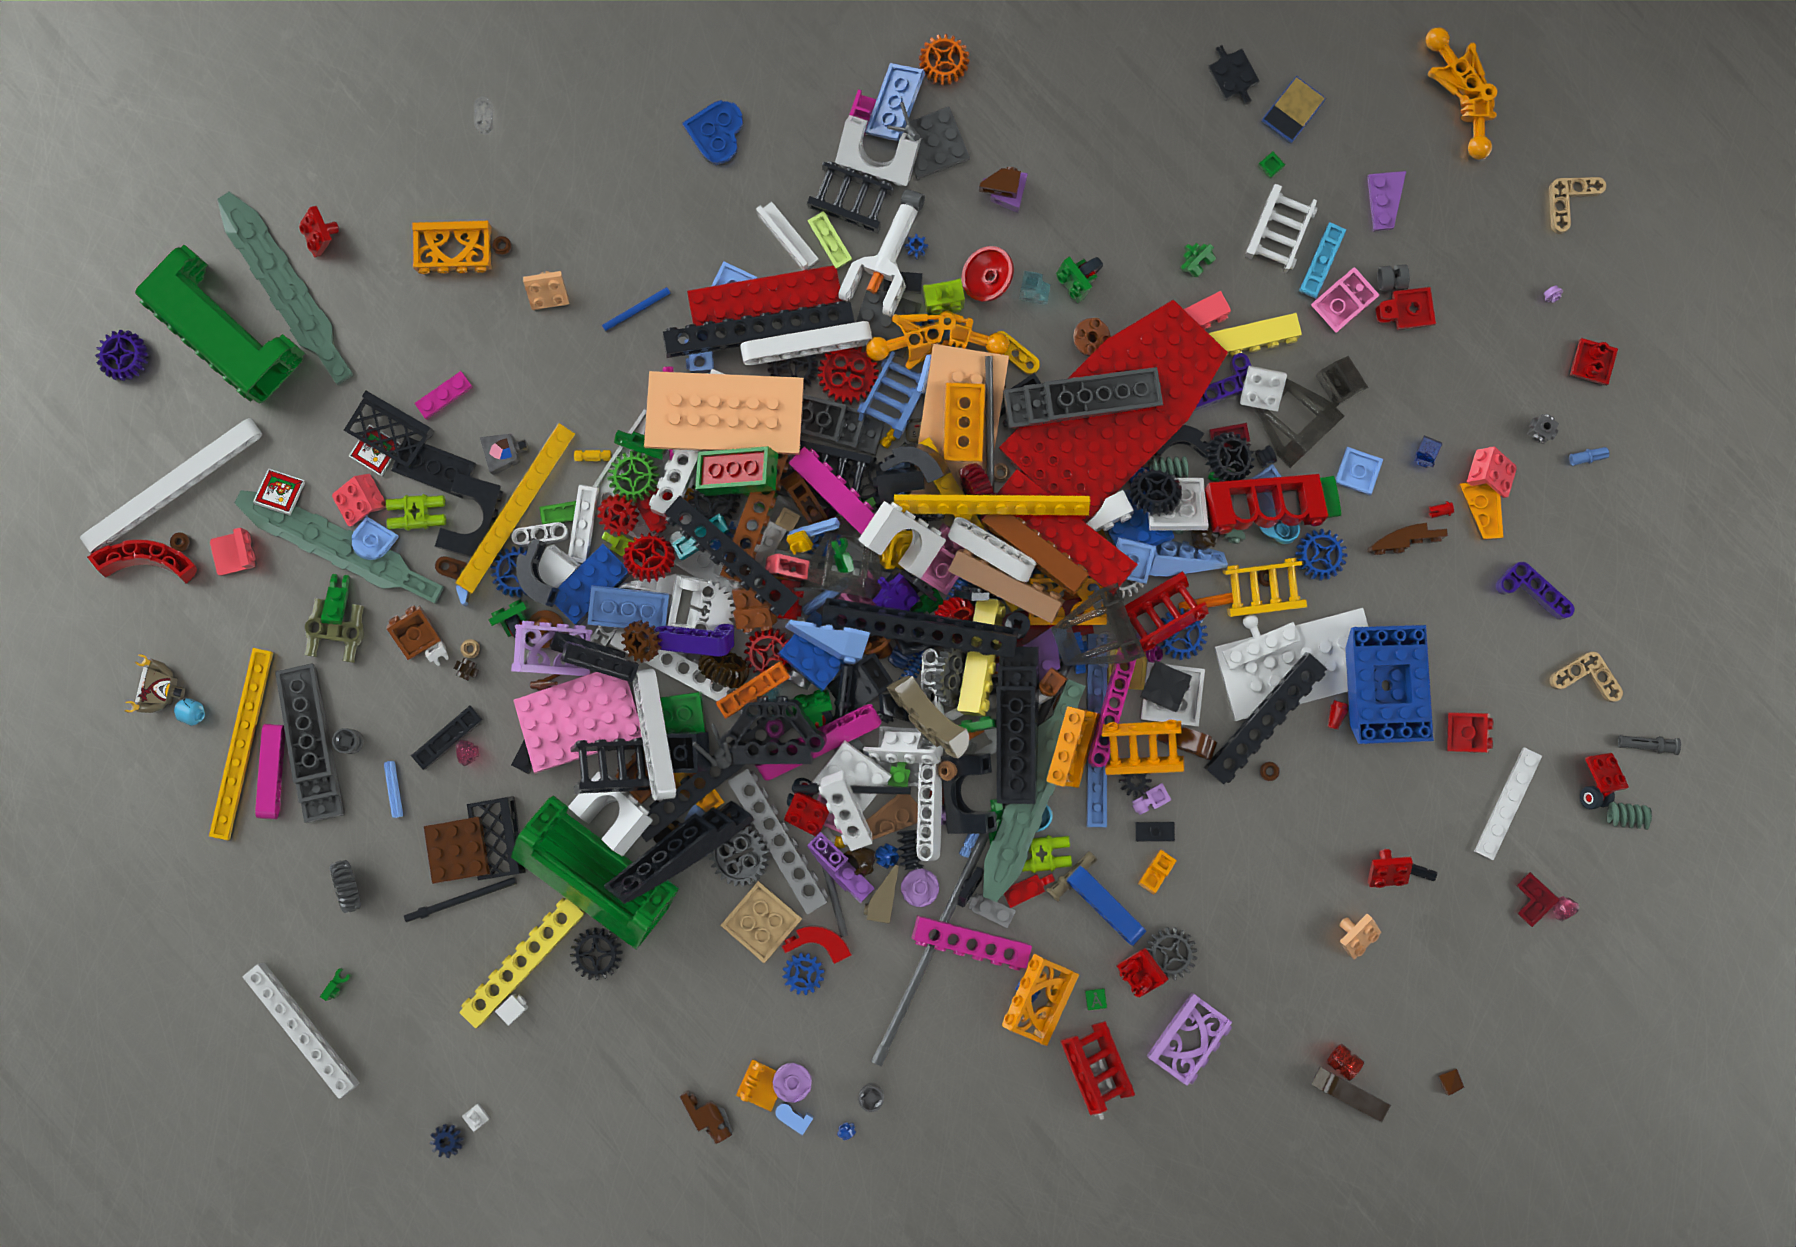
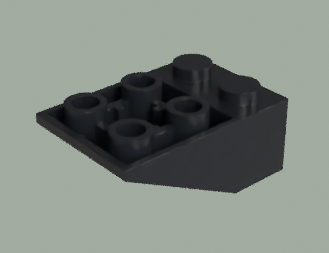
(867, 682)

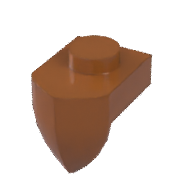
(1051, 682)

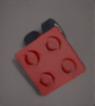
(1608, 780)
(805, 811)

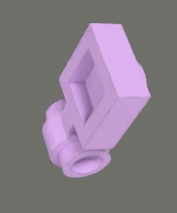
(1156, 797)

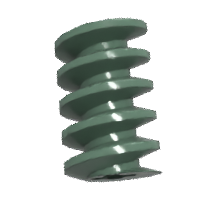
(1176, 467)
(1629, 813)

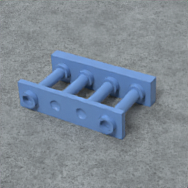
(906, 409)

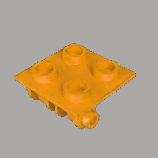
(758, 1086)

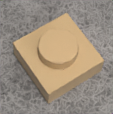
(787, 519)

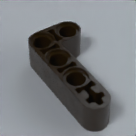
(1351, 1094)

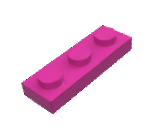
(443, 395)

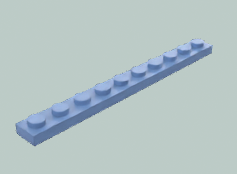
(1096, 776)

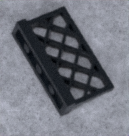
(401, 419)
(511, 832)

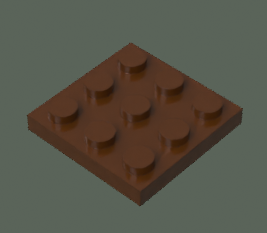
(456, 850)

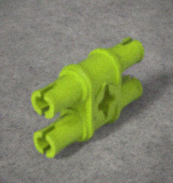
(422, 519)
(1049, 862)

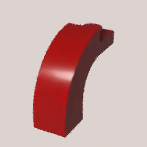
(821, 935)

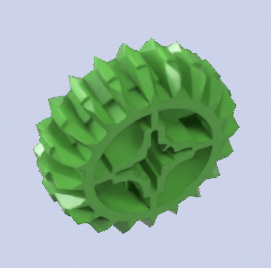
(641, 476)

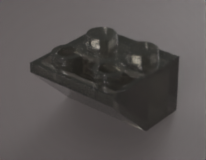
(1341, 381)

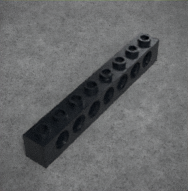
(682, 507)
(1254, 721)

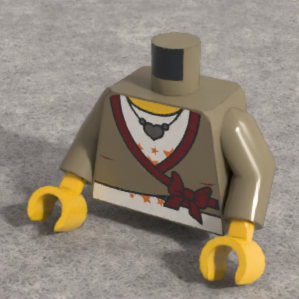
(155, 688)

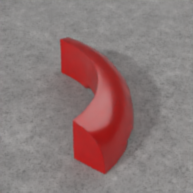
(142, 552)

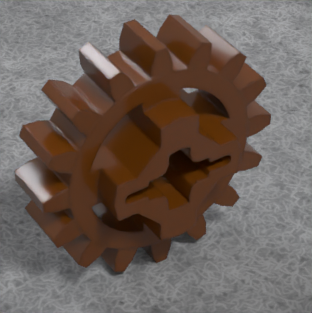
(641, 641)

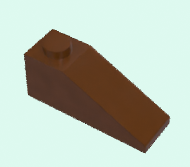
(803, 498)

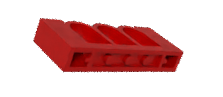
(1309, 493)

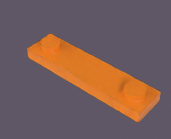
(755, 687)

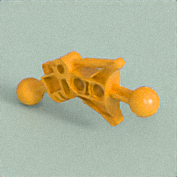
(1483, 94)
(959, 335)

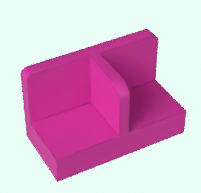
(862, 107)

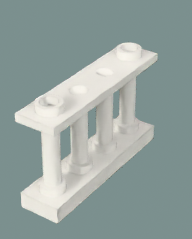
(1269, 214)

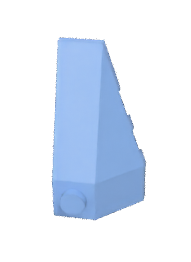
(1176, 557)
(843, 644)

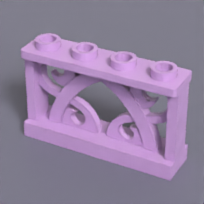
(531, 662)
(1163, 1047)

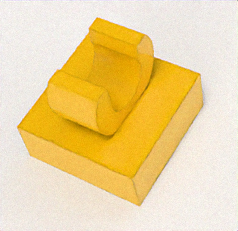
(799, 542)

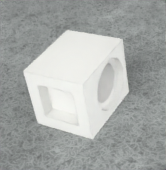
(512, 1008)

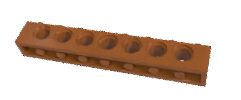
(760, 519)

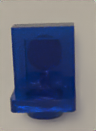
(1427, 452)

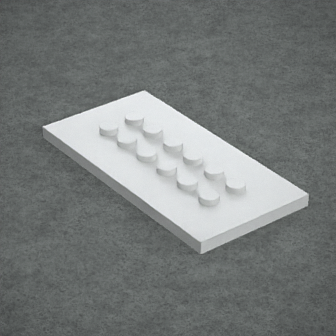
(1322, 638)

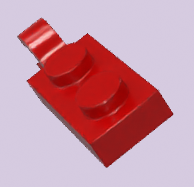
(1027, 889)

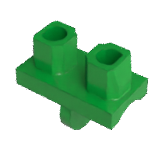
(1203, 253)

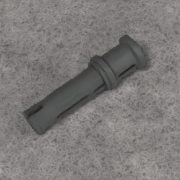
(1659, 744)

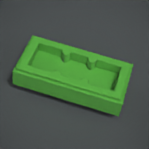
(558, 513)

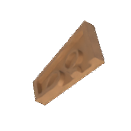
(893, 816)

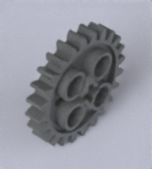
(949, 676)
(746, 871)

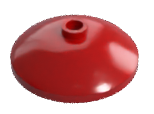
(980, 270)

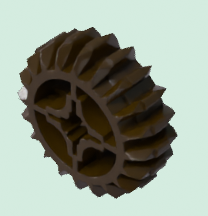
(724, 670)

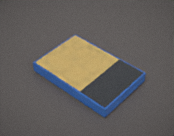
(1293, 109)

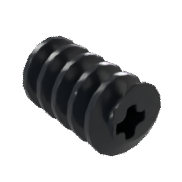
(1017, 618)
(910, 850)

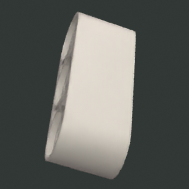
(531, 532)

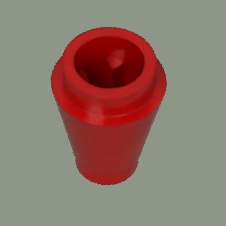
(1337, 713)

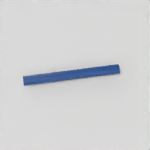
(635, 309)

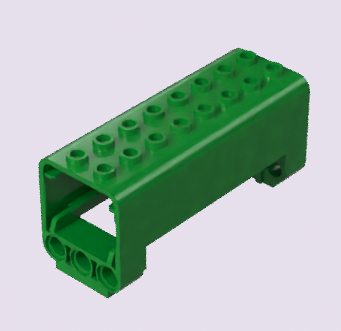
(213, 334)
(578, 868)

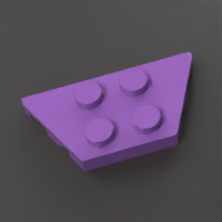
(1047, 652)

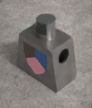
(502, 451)

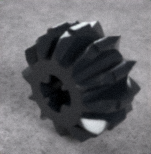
(1131, 787)

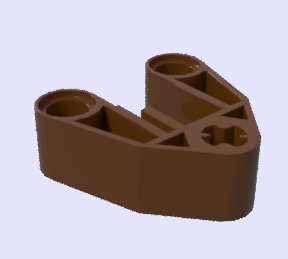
(1192, 742)

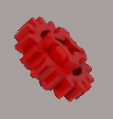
(618, 514)

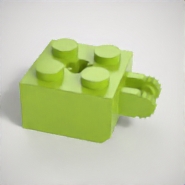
(944, 297)

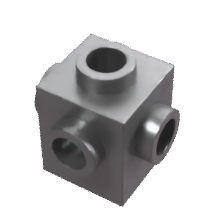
(1537, 429)

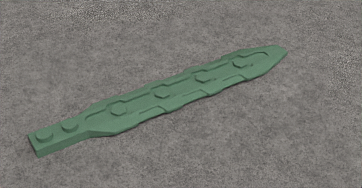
(281, 283)
(334, 544)
(1021, 821)

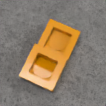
(1157, 871)

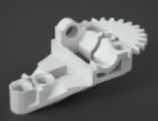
(716, 602)

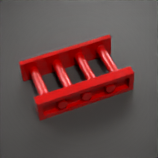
(1159, 595)
(1083, 1074)

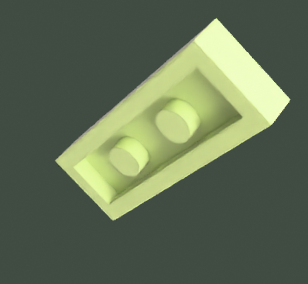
(829, 240)

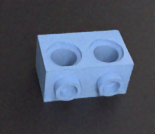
(707, 357)

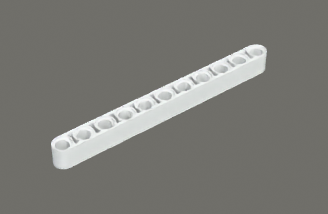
(171, 485)
(925, 783)

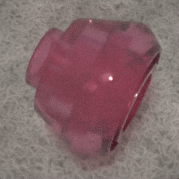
(466, 752)
(1565, 908)

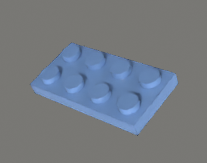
(899, 85)
(623, 606)

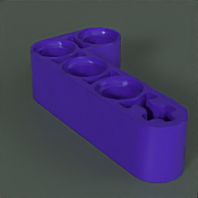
(1235, 380)
(1538, 594)
(697, 640)

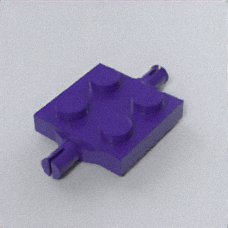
(896, 594)

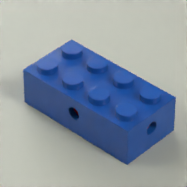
(598, 570)

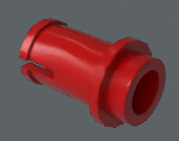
(1442, 509)

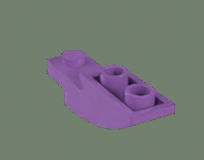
(839, 868)

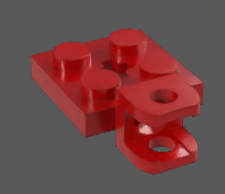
(1399, 311)

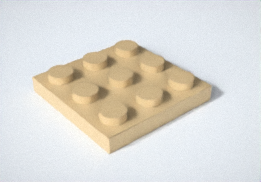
(761, 922)

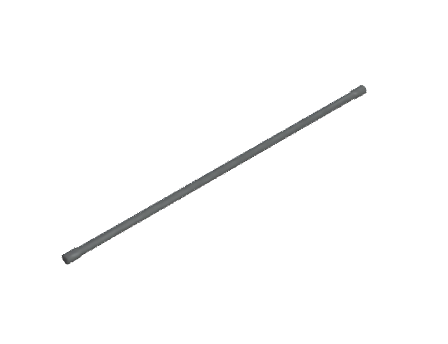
(883, 1048)

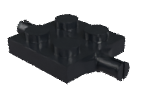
(1233, 74)

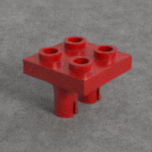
(1594, 361)
(1142, 972)

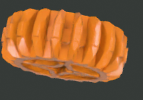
(952, 47)

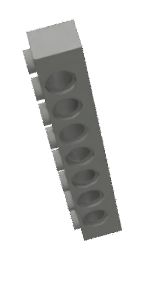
(738, 785)

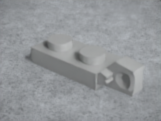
(991, 910)

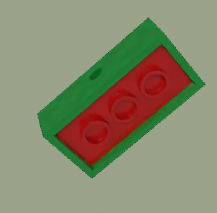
(736, 471)

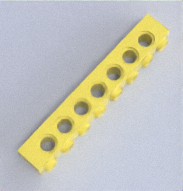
(478, 1016)

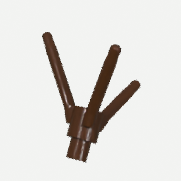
(545, 683)

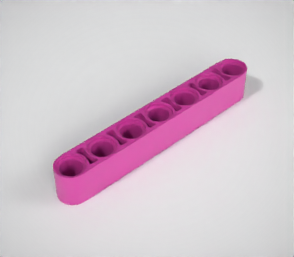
(1107, 710)
(844, 728)

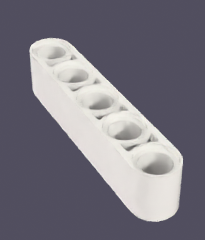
(991, 549)

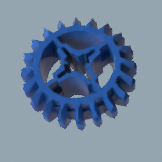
(1335, 545)
(509, 574)
(1187, 641)

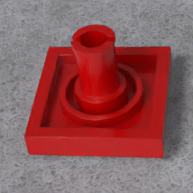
(316, 231)
(1389, 870)

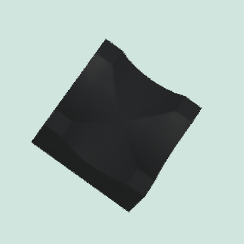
(1166, 686)

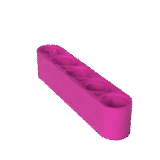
(270, 771)

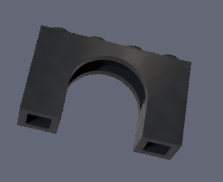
(897, 481)
(486, 495)
(959, 816)

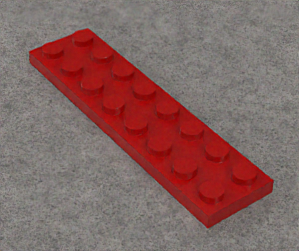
(765, 295)
(1073, 536)

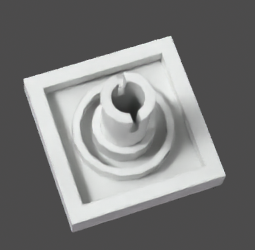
(1263, 388)

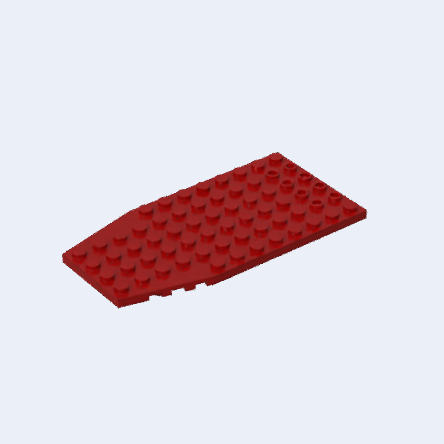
(1106, 450)

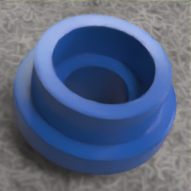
(846, 1131)

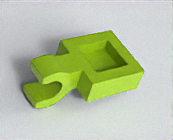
(618, 544)

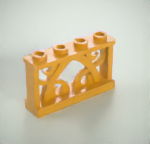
(432, 229)
(1083, 593)
(1072, 747)
(1029, 985)

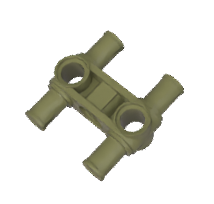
(334, 631)

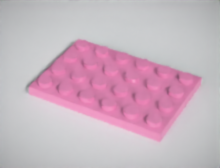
(576, 711)

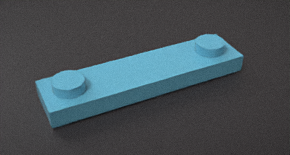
(1322, 260)

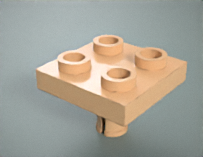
(546, 290)
(1359, 935)

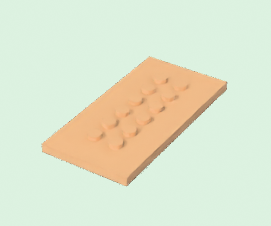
(957, 366)
(723, 412)

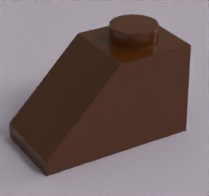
(1002, 183)

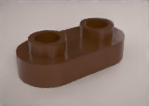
(454, 569)

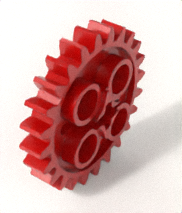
(845, 390)

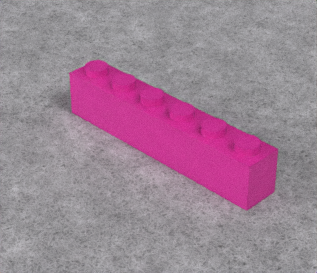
(833, 489)

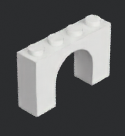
(852, 154)
(890, 521)
(630, 822)

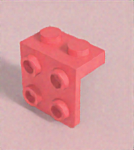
(1492, 468)
(358, 498)
(233, 552)

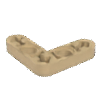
(1568, 191)
(1593, 671)

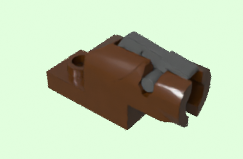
(708, 1116)

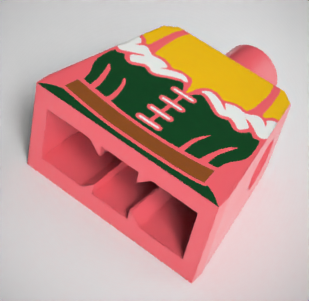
(781, 566)

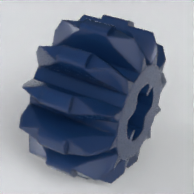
(897, 659)
(453, 1137)

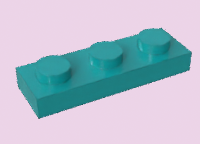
(686, 548)

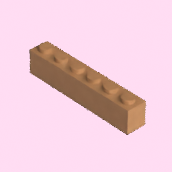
(992, 579)

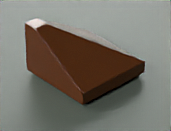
(1451, 1082)

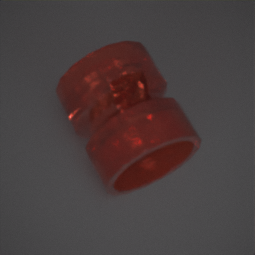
(1343, 1060)

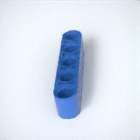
(1106, 905)

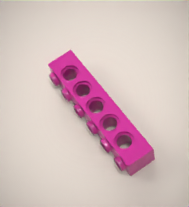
(1018, 960)

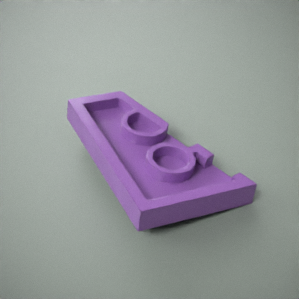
(1385, 196)

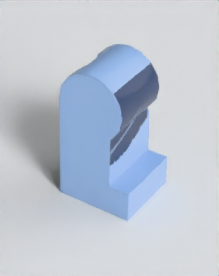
(792, 1118)

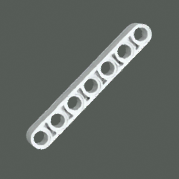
(806, 343)
(654, 735)

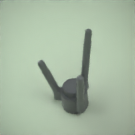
(721, 758)

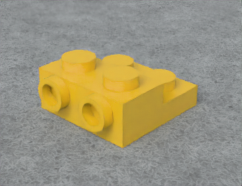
(896, 550)

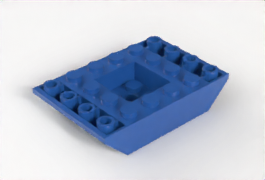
(1400, 658)

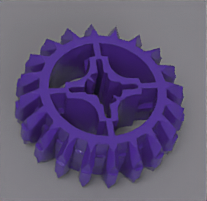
(124, 369)

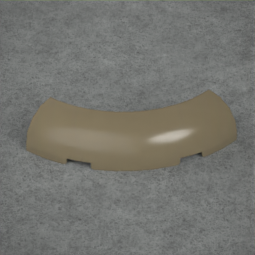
(928, 718)

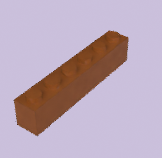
(1048, 559)

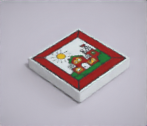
(371, 457)
(279, 492)

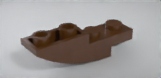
(1400, 539)

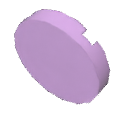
(920, 887)
(792, 1082)

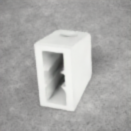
(556, 566)

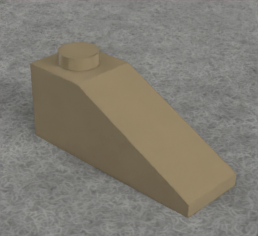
(881, 903)

